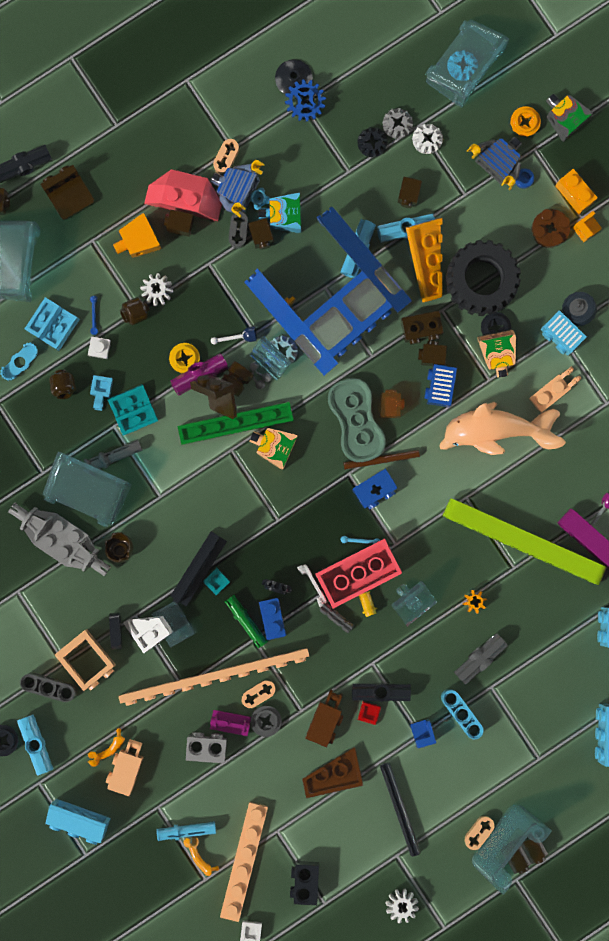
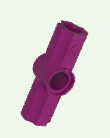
(212, 366)

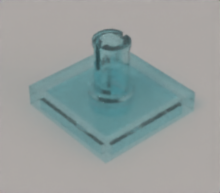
(413, 602)

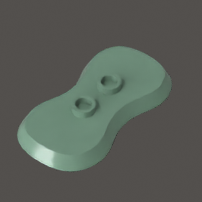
(352, 405)

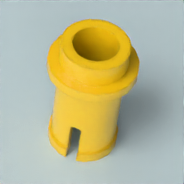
(367, 604)

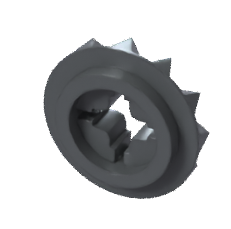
(267, 730)

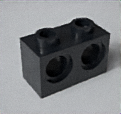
(309, 883)

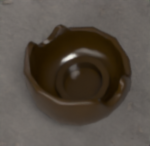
(119, 547)

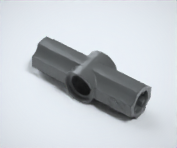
(480, 658)

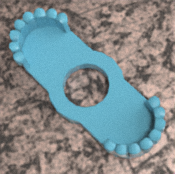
(10, 371)

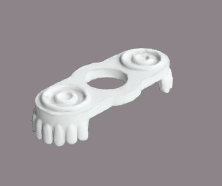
(304, 569)

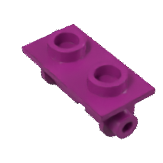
(230, 722)

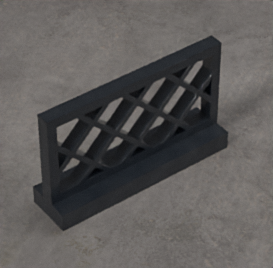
(198, 569)

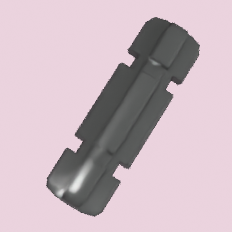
(337, 618)

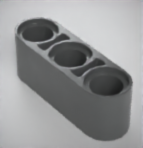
(58, 687)

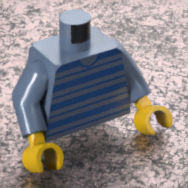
(237, 186)

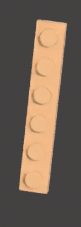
(244, 861)

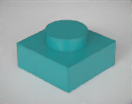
(216, 581)

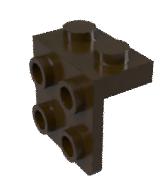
(67, 192)
(219, 394)

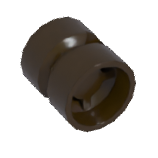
(238, 377)

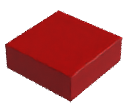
(369, 712)

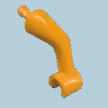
(117, 742)
(206, 868)

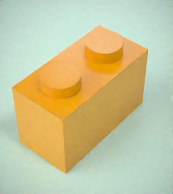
(576, 191)

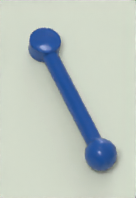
(94, 331)

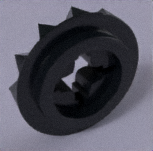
(366, 148)
(500, 319)
(276, 586)
(12, 740)

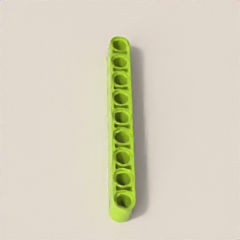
(524, 541)

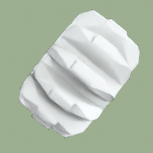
(164, 287)
(400, 898)

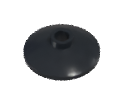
(283, 73)

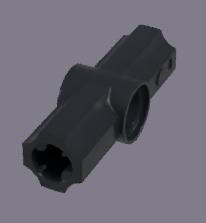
(24, 163)
(367, 692)

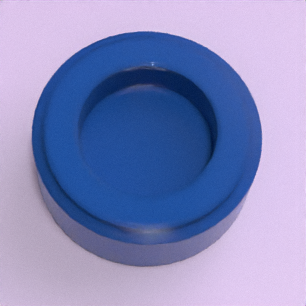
(525, 178)

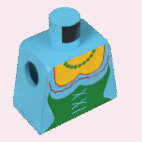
(283, 213)

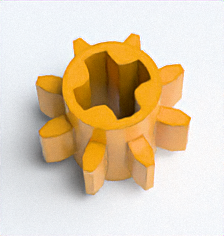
(478, 605)

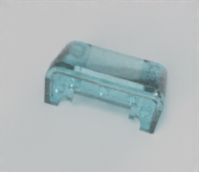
(466, 61)
(16, 258)
(86, 489)
(504, 841)

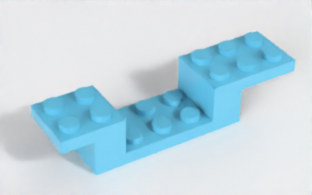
(602, 712)

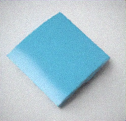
(52, 324)

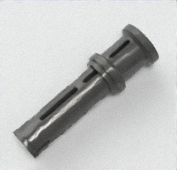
(104, 459)

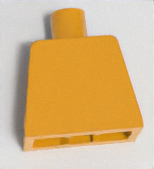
(137, 238)

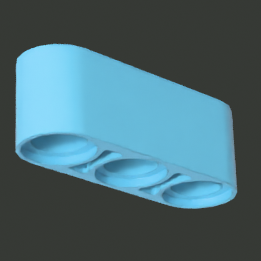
(464, 723)

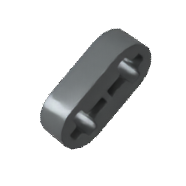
(233, 230)

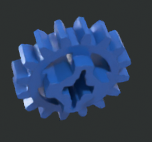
(299, 107)

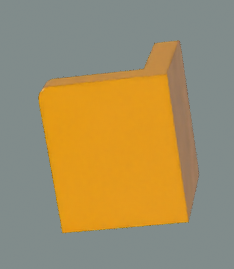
(587, 227)

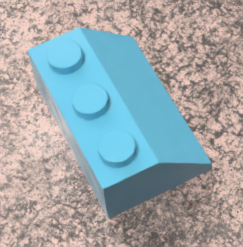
(77, 821)

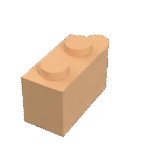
(126, 769)

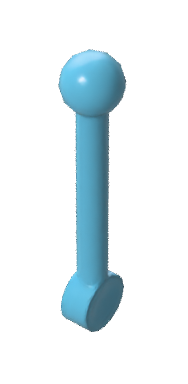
(344, 539)

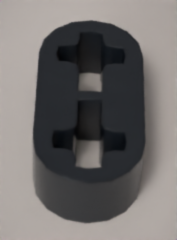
(115, 631)

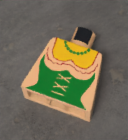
(499, 351)
(274, 446)

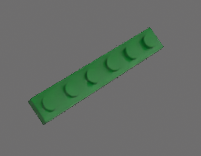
(243, 422)

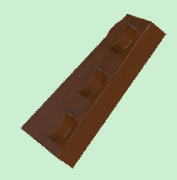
(335, 776)

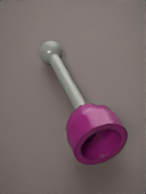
(605, 502)

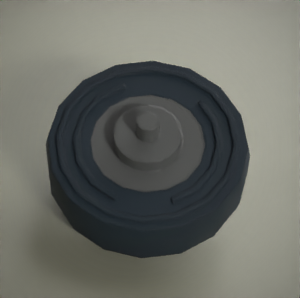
(579, 308)

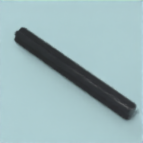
(400, 809)

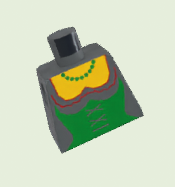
(566, 115)

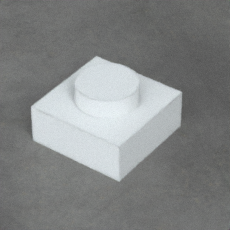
(99, 347)
(251, 931)

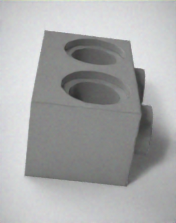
(206, 753)

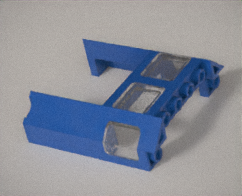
(344, 314)

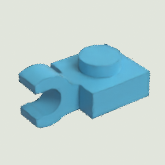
(100, 388)

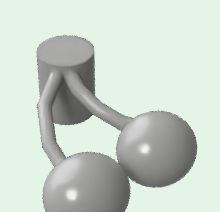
(266, 377)

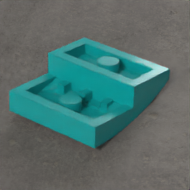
(132, 409)

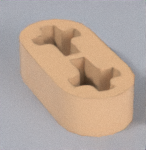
(229, 158)
(261, 698)
(475, 829)

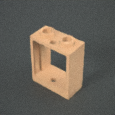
(71, 646)

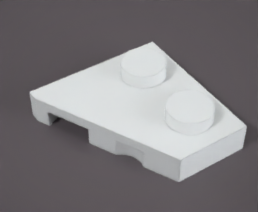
(148, 631)

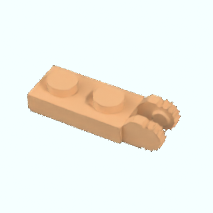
(553, 391)

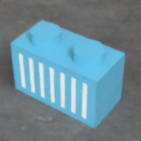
(563, 333)

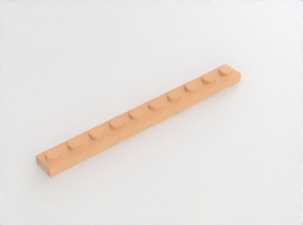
(207, 678)

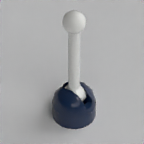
(248, 335)

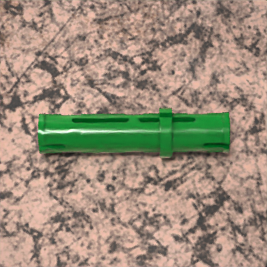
(244, 619)

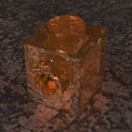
(391, 404)

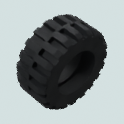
(492, 254)

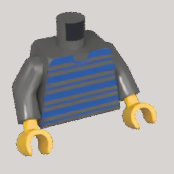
(499, 159)

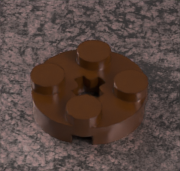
(560, 222)

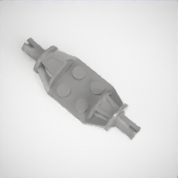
(59, 539)

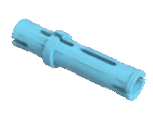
(186, 831)

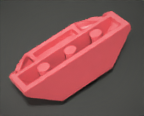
(185, 194)

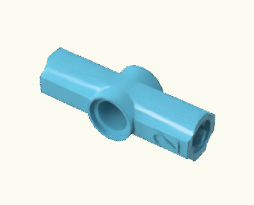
(394, 230)
(364, 232)
(38, 757)

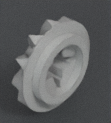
(399, 131)

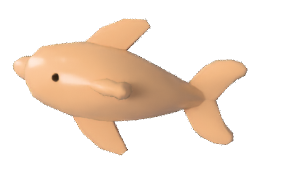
(486, 425)

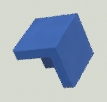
(423, 733)

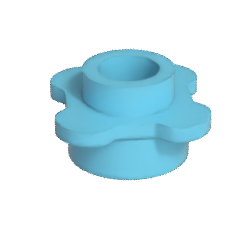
(260, 192)

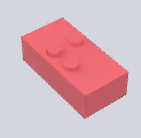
(358, 573)

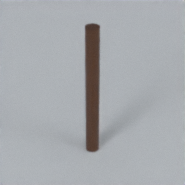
(383, 459)

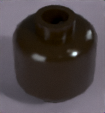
(134, 311)
(62, 384)

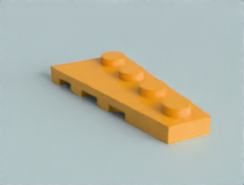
(425, 248)

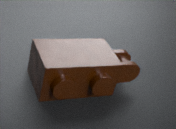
(325, 721)

